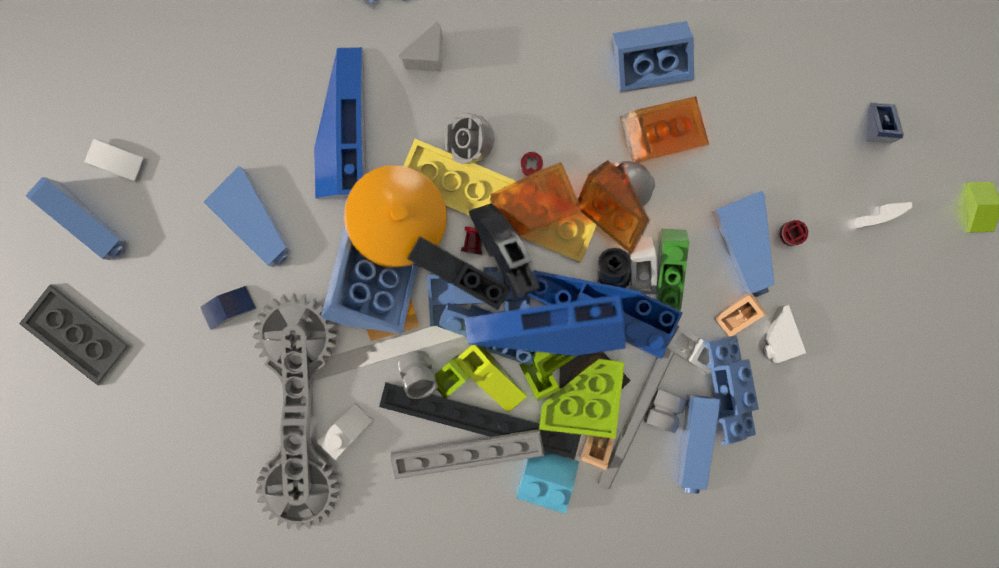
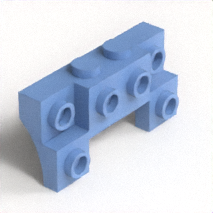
(442, 292)
(733, 387)

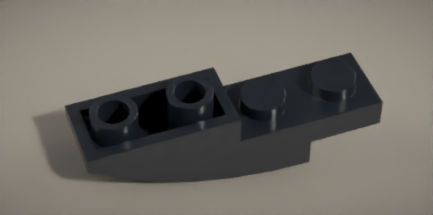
(507, 248)
(458, 272)

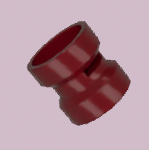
(788, 235)

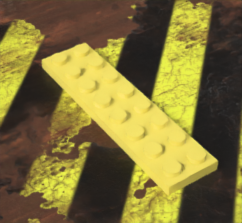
(470, 187)

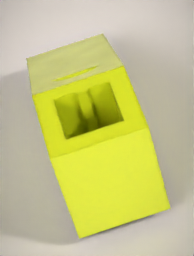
(491, 377)

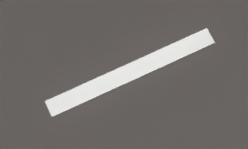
(385, 350)

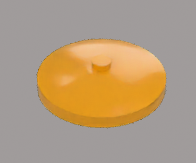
(390, 212)

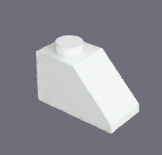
(644, 267)
(783, 337)
(345, 431)

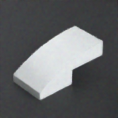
(113, 159)
(887, 213)
(690, 348)

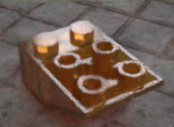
(537, 200)

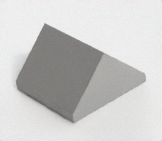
(425, 51)

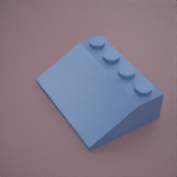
(366, 292)

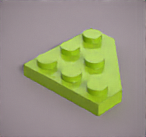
(587, 402)

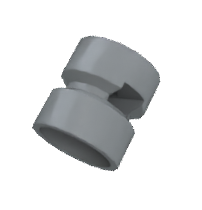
(417, 375)
(665, 411)

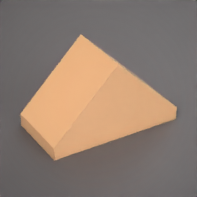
(740, 314)
(597, 451)

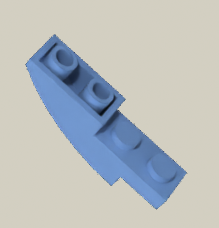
(453, 320)

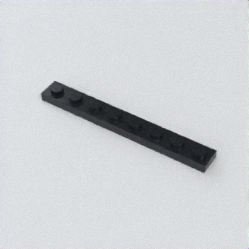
(474, 419)

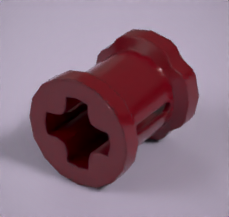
(532, 156)
(472, 241)

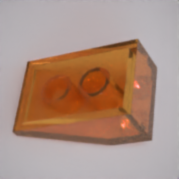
(664, 129)
(614, 205)

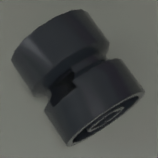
(614, 267)

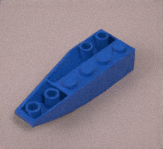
(340, 136)
(646, 320)
(556, 328)

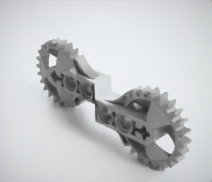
(296, 412)

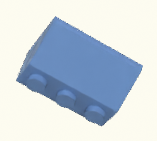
(654, 56)

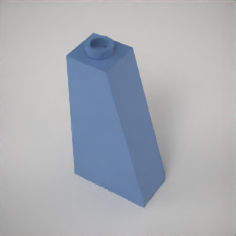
(245, 213)
(76, 218)
(747, 241)
(698, 442)

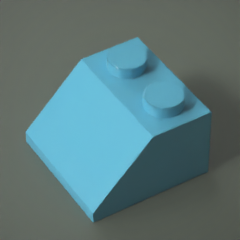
(548, 481)

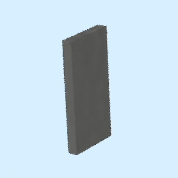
(75, 334)

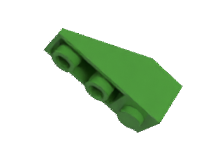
(672, 266)

